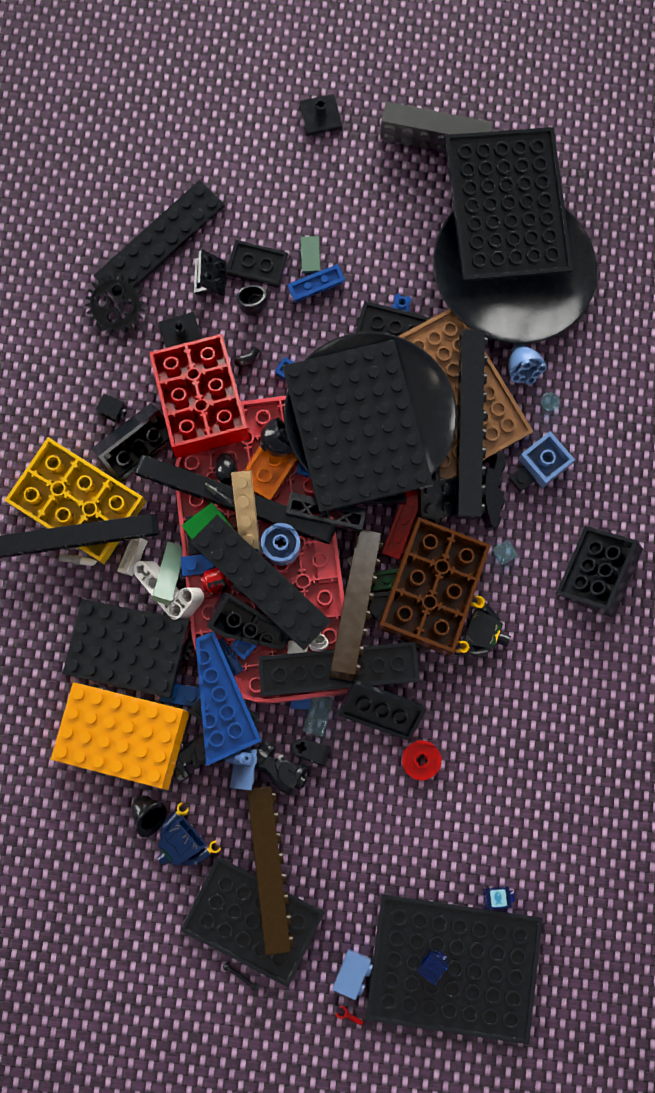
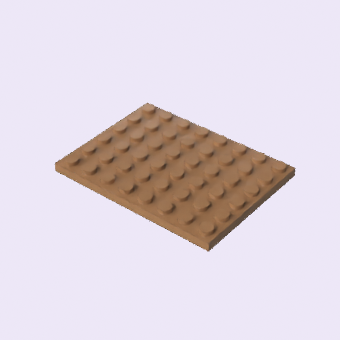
(504, 419)

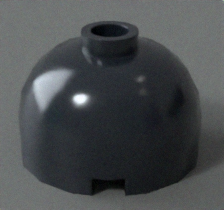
(275, 438)

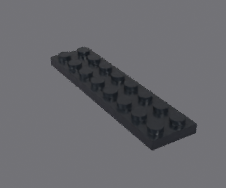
(163, 236)
(260, 582)
(311, 670)

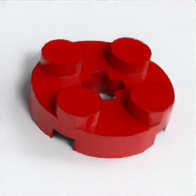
(428, 769)

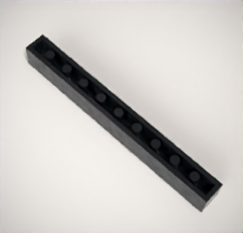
(470, 425)

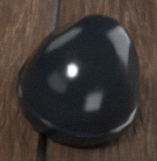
(252, 299)

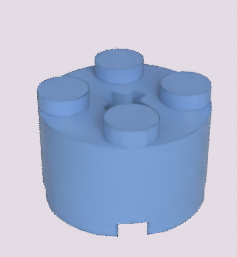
(273, 536)

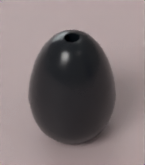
(224, 467)

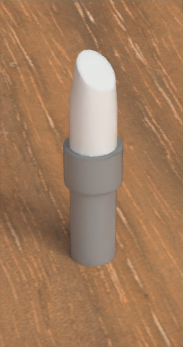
(77, 560)

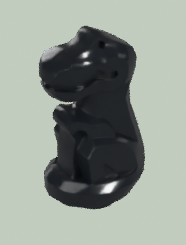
(192, 755)
(282, 773)

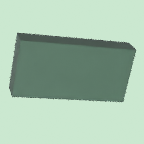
(310, 254)

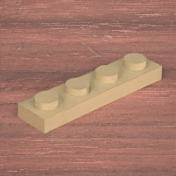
(245, 507)

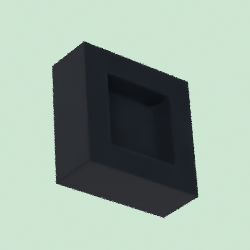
(522, 479)

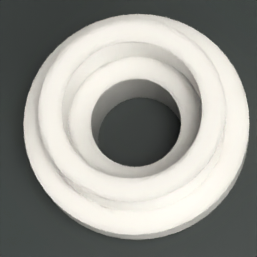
(319, 644)

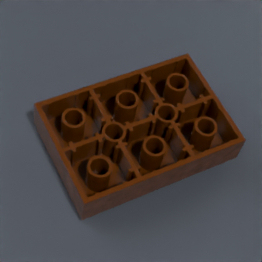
(434, 586)

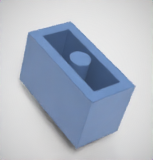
(352, 973)

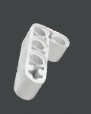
(182, 604)

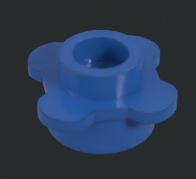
(406, 300)

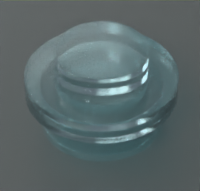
(550, 401)

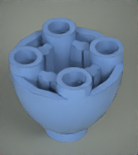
(525, 365)

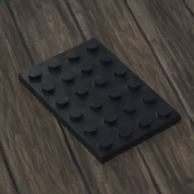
(126, 648)
(229, 920)

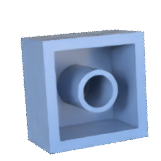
(546, 459)

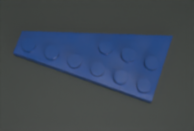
(224, 712)

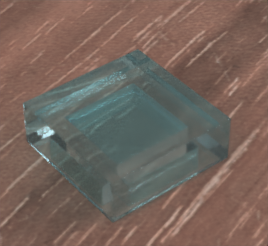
(504, 552)

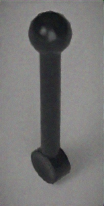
(254, 986)

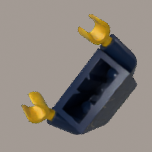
(181, 842)

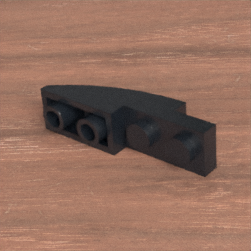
(493, 497)

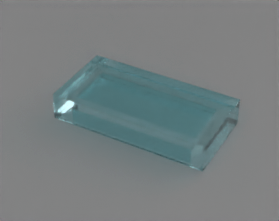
(318, 715)

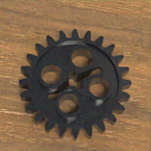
(102, 313)

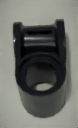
(314, 753)

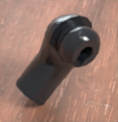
(248, 359)

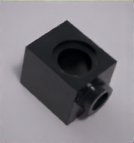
(111, 408)

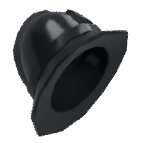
(147, 815)

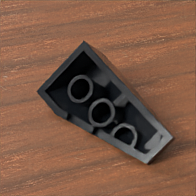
(243, 623)

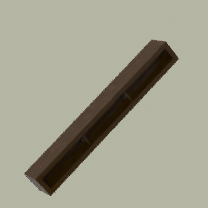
(355, 605)
(268, 871)

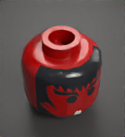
(214, 582)

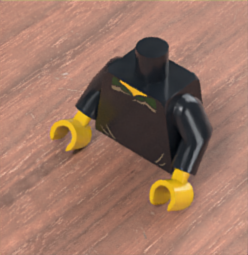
(483, 631)

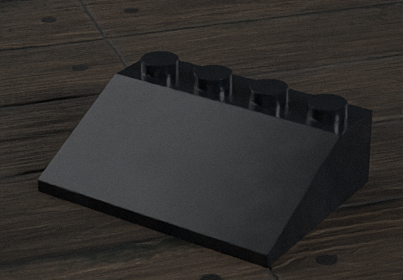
(600, 570)

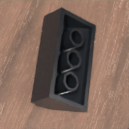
(140, 435)

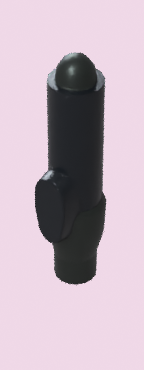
(219, 494)

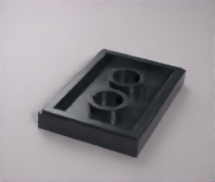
(257, 263)

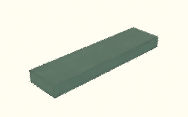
(168, 574)

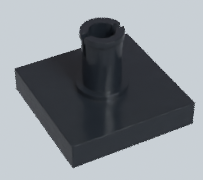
(320, 115)
(180, 330)

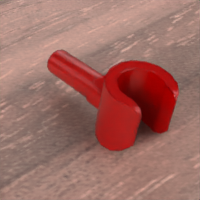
(349, 1016)

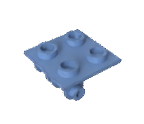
(243, 768)

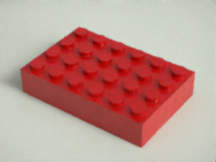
(199, 396)

